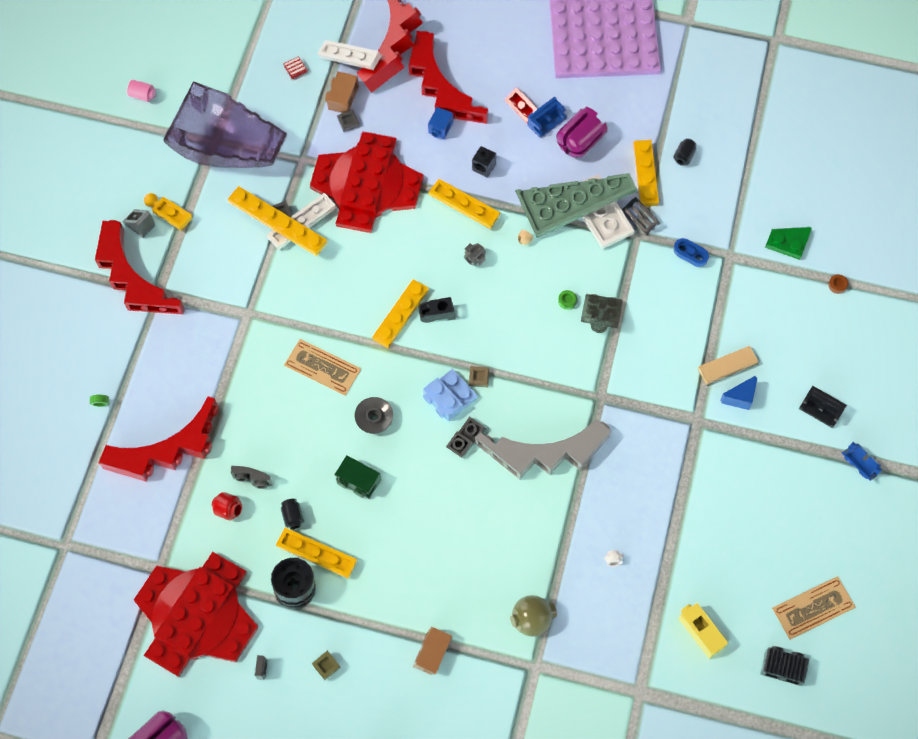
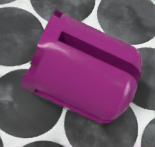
(581, 133)
(161, 726)

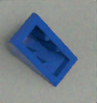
(741, 395)

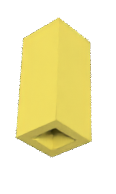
(702, 629)

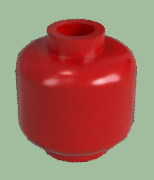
(226, 506)

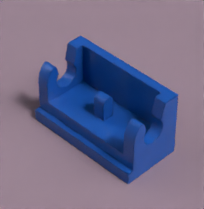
(546, 117)

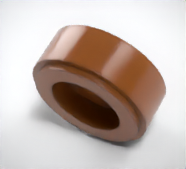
(838, 284)

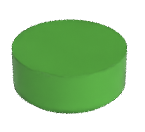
(567, 299)
(99, 400)

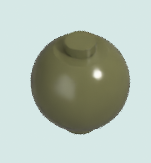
(532, 615)

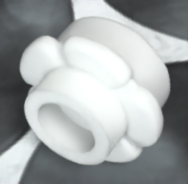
(614, 558)

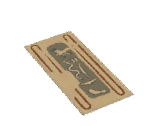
(322, 367)
(813, 607)

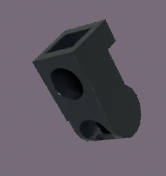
(437, 310)

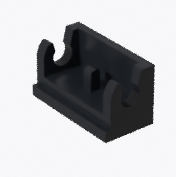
(822, 406)

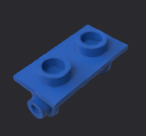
(867, 468)

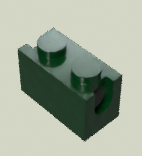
(357, 477)

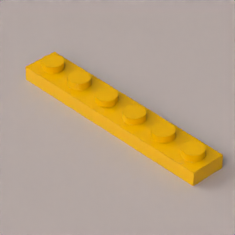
(277, 221)

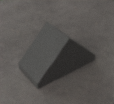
(140, 222)

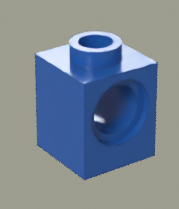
(440, 123)

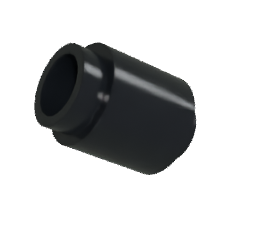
(685, 152)
(292, 513)

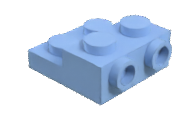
(449, 395)

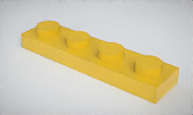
(645, 172)
(464, 203)
(400, 313)
(316, 553)

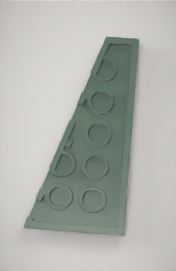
(568, 201)

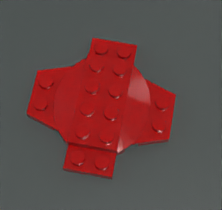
(366, 181)
(195, 614)

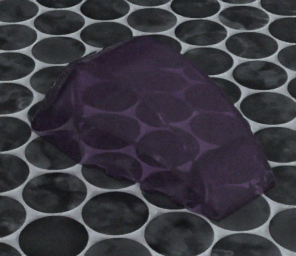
(222, 132)

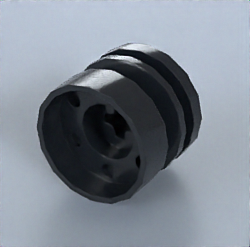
(291, 572)

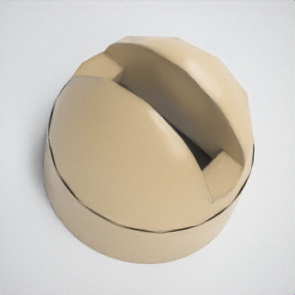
(524, 237)

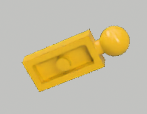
(168, 211)

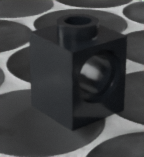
(484, 161)

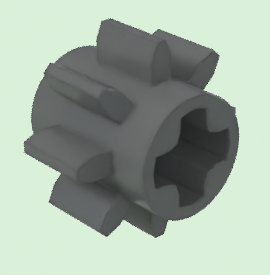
(474, 254)

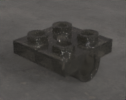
(601, 312)

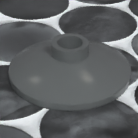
(370, 407)

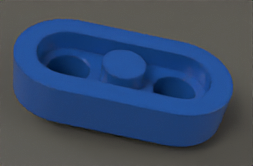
(691, 252)

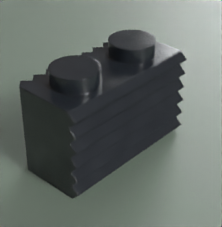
(784, 665)

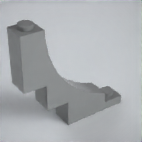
(520, 457)

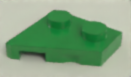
(789, 241)

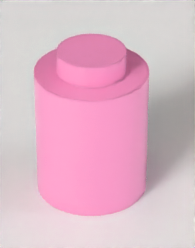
(141, 90)

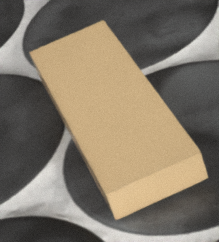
(728, 365)

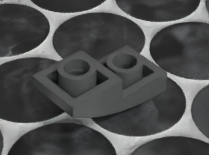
(465, 438)
(257, 478)

